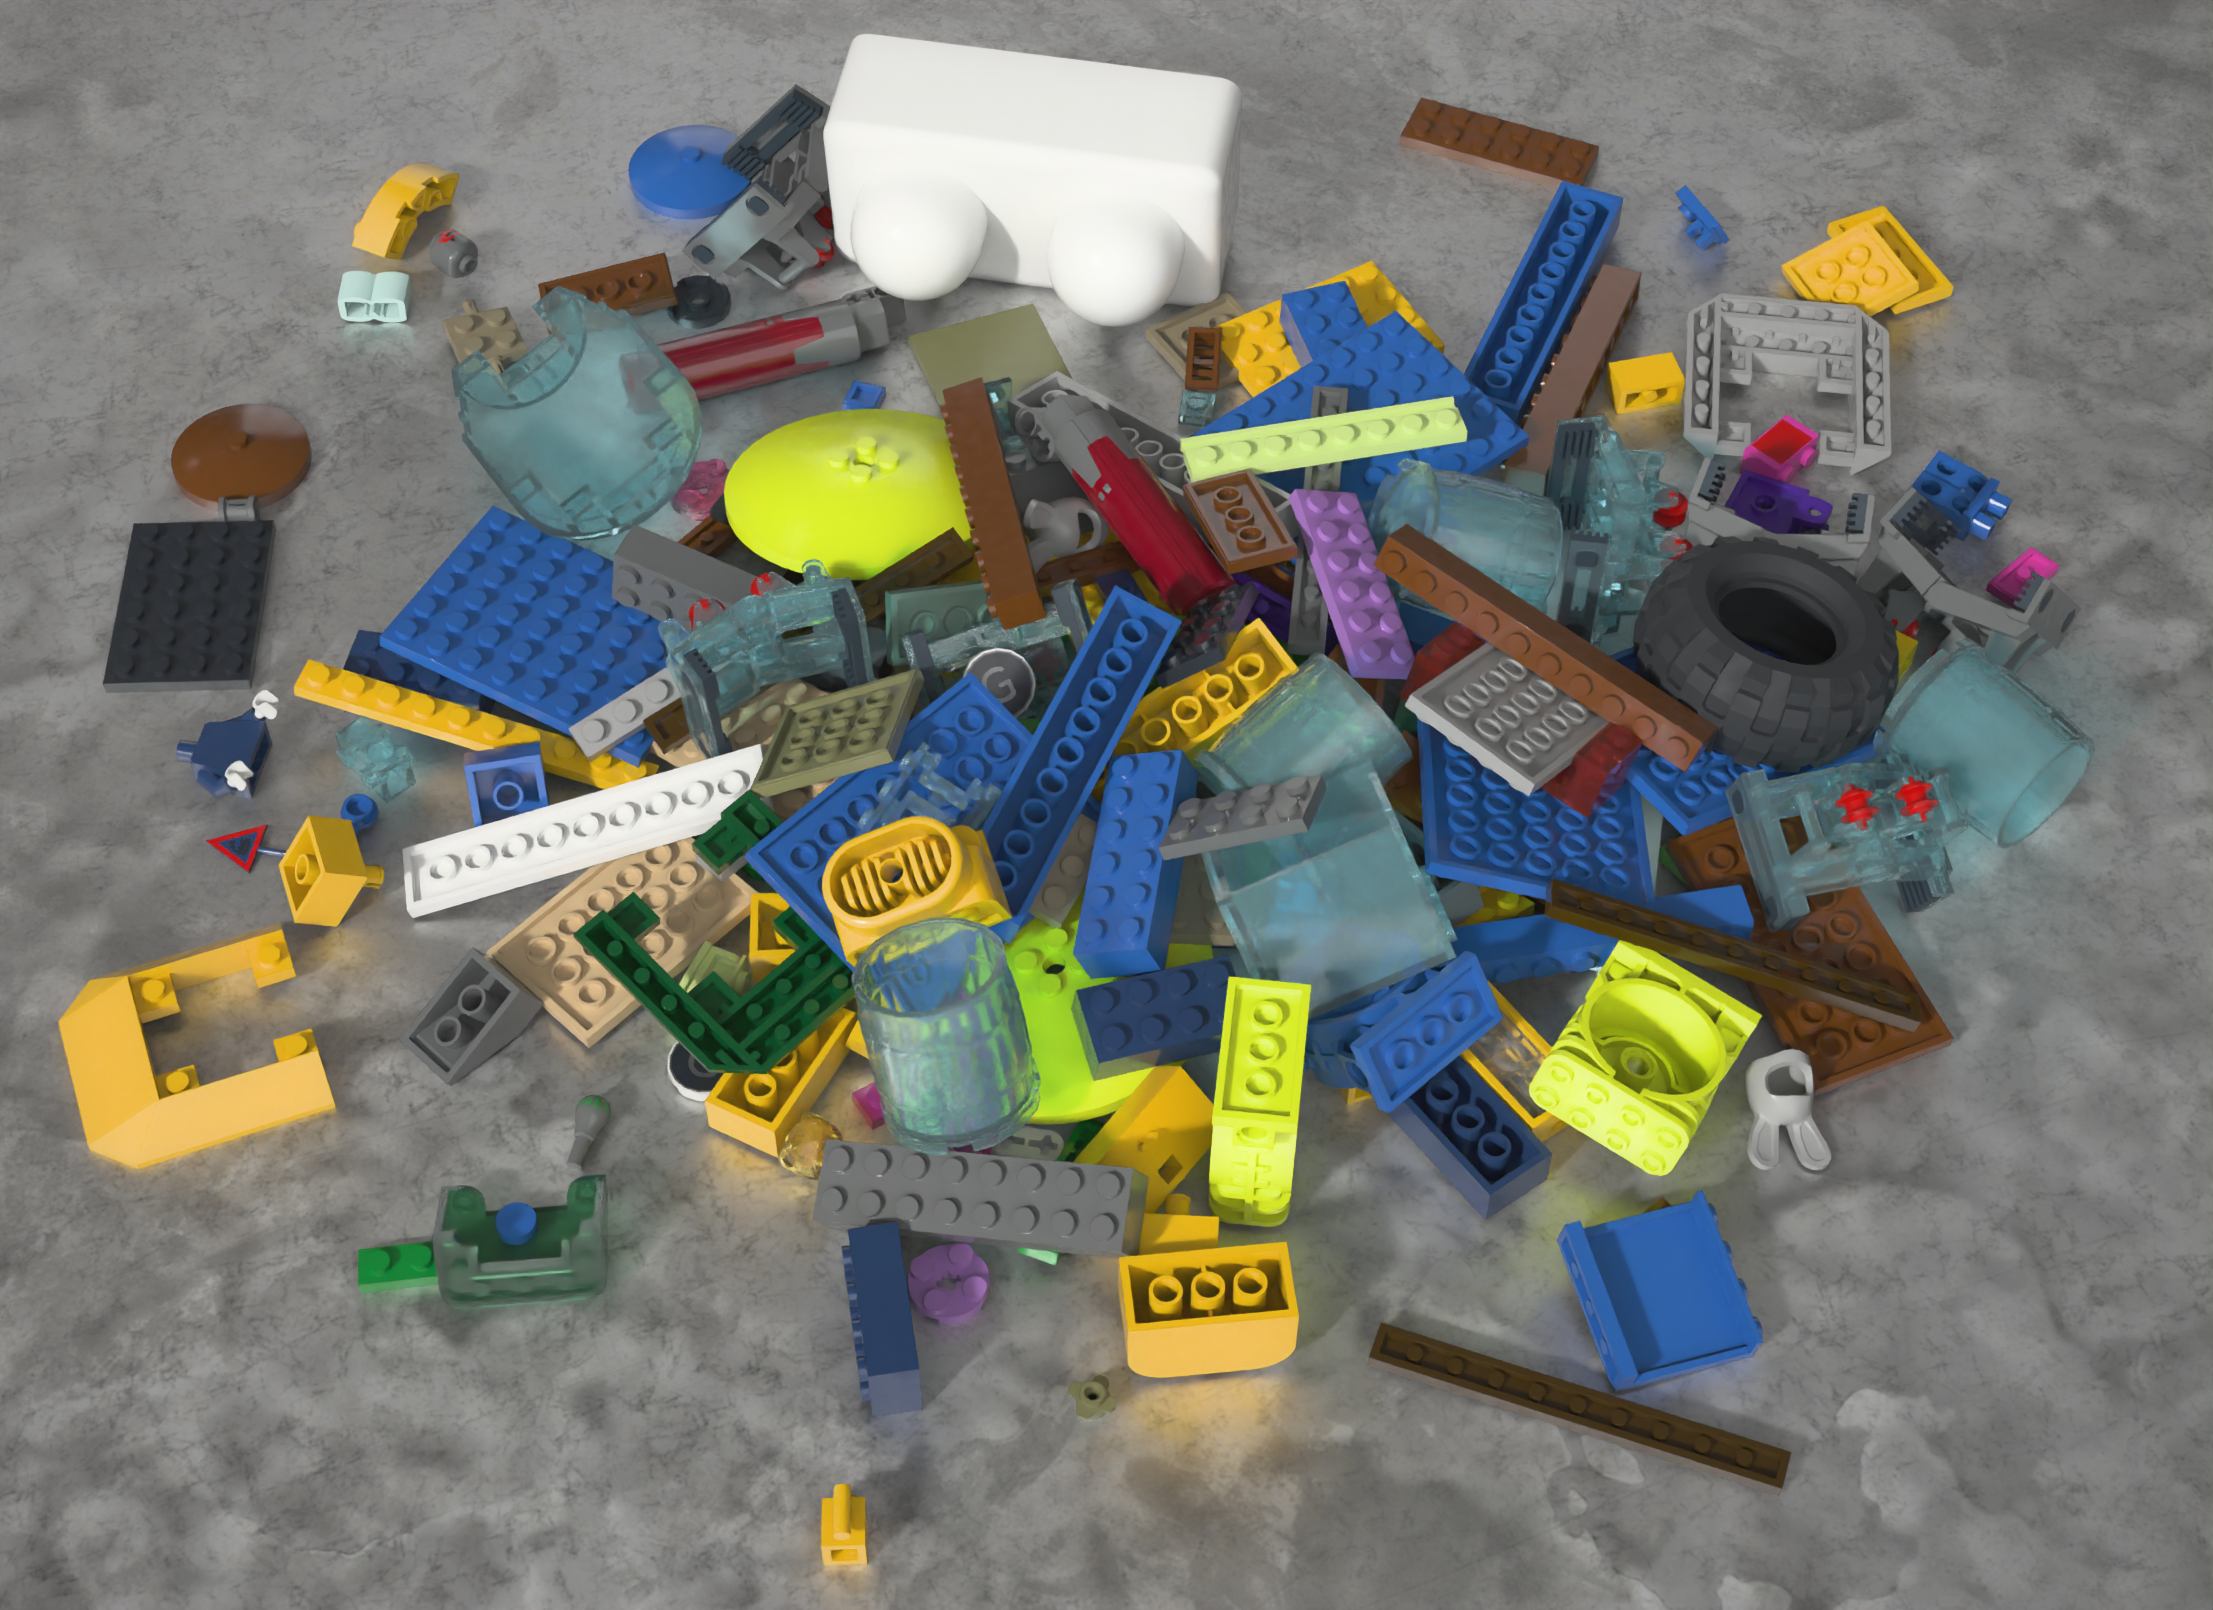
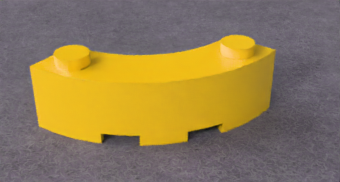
(398, 203)

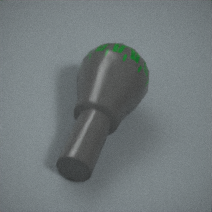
(590, 1118)

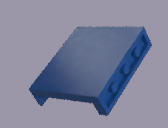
(1660, 1293)

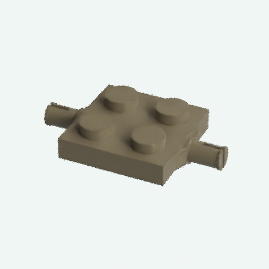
(488, 331)

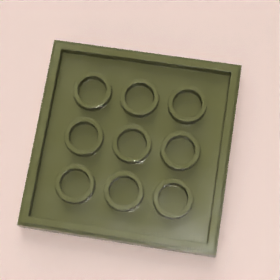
(988, 347)
(838, 734)

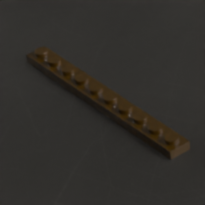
(918, 569)
(1732, 955)
(1580, 1409)

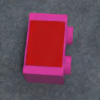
(1781, 450)

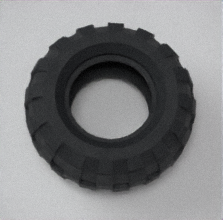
(1790, 604)

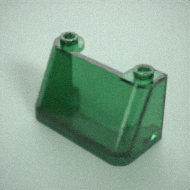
(558, 1264)

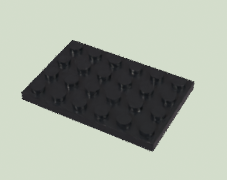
(190, 607)

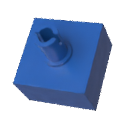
(505, 782)

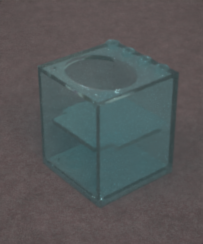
(1334, 901)

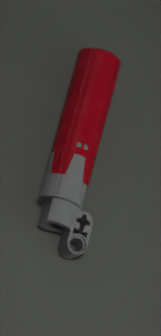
(786, 343)
(1126, 496)

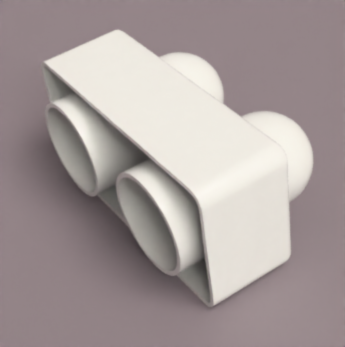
(1033, 175)

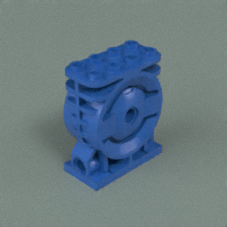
(1402, 1032)

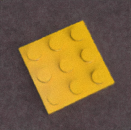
(1852, 270)

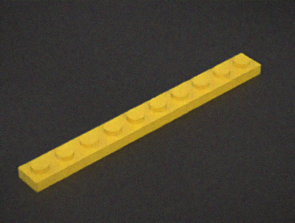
(459, 724)

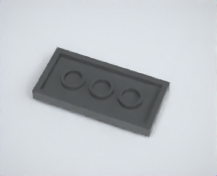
(1243, 817)

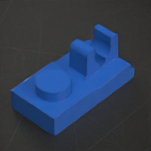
(1704, 222)

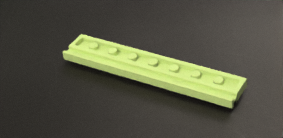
(1325, 439)

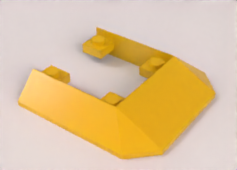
(164, 1116)

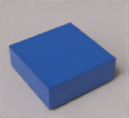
(864, 396)

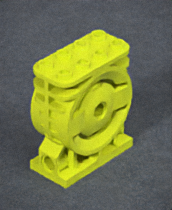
(1643, 1057)
(1257, 1101)

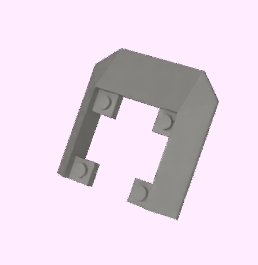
(1788, 337)

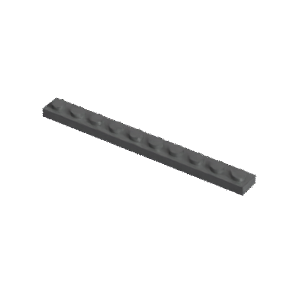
(1308, 607)

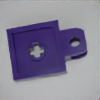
(1787, 504)

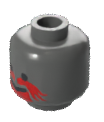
(453, 253)

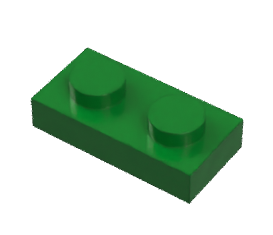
(396, 1267)

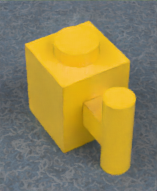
(844, 1528)

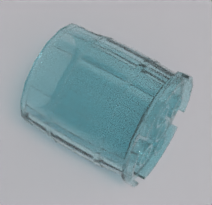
(1484, 522)
(1305, 727)
(2001, 739)
(946, 1036)

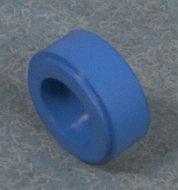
(516, 1223)

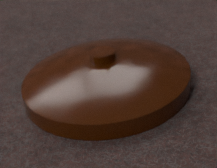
(240, 455)

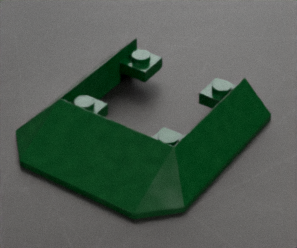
(712, 1019)

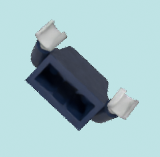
(232, 751)

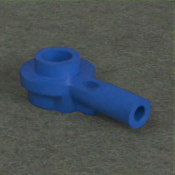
(360, 810)

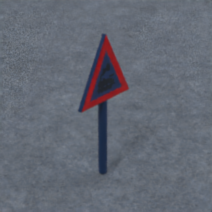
(244, 846)

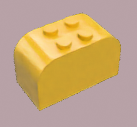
(1208, 1310)

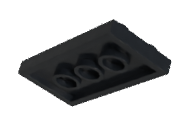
(1207, 633)

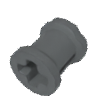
(238, 509)

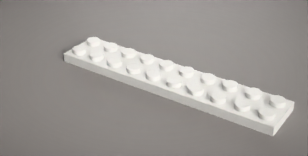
(576, 832)

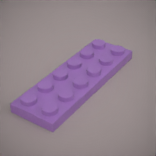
(1351, 586)

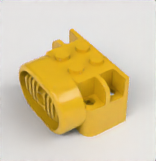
(943, 877)

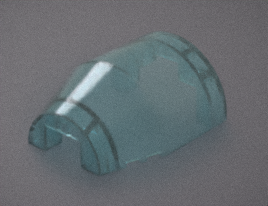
(585, 424)

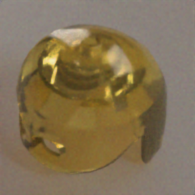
(806, 1145)

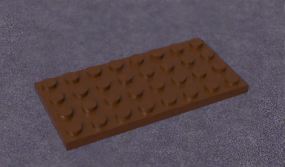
(1835, 933)

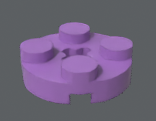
(945, 1262)

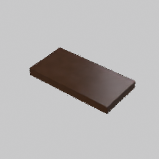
(630, 286)
(1240, 521)

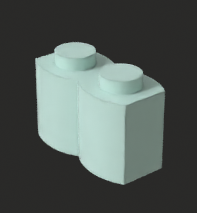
(374, 296)

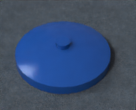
(682, 172)

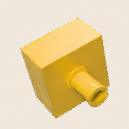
(325, 871)
(1177, 1229)

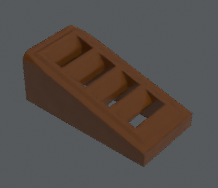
(1209, 338)

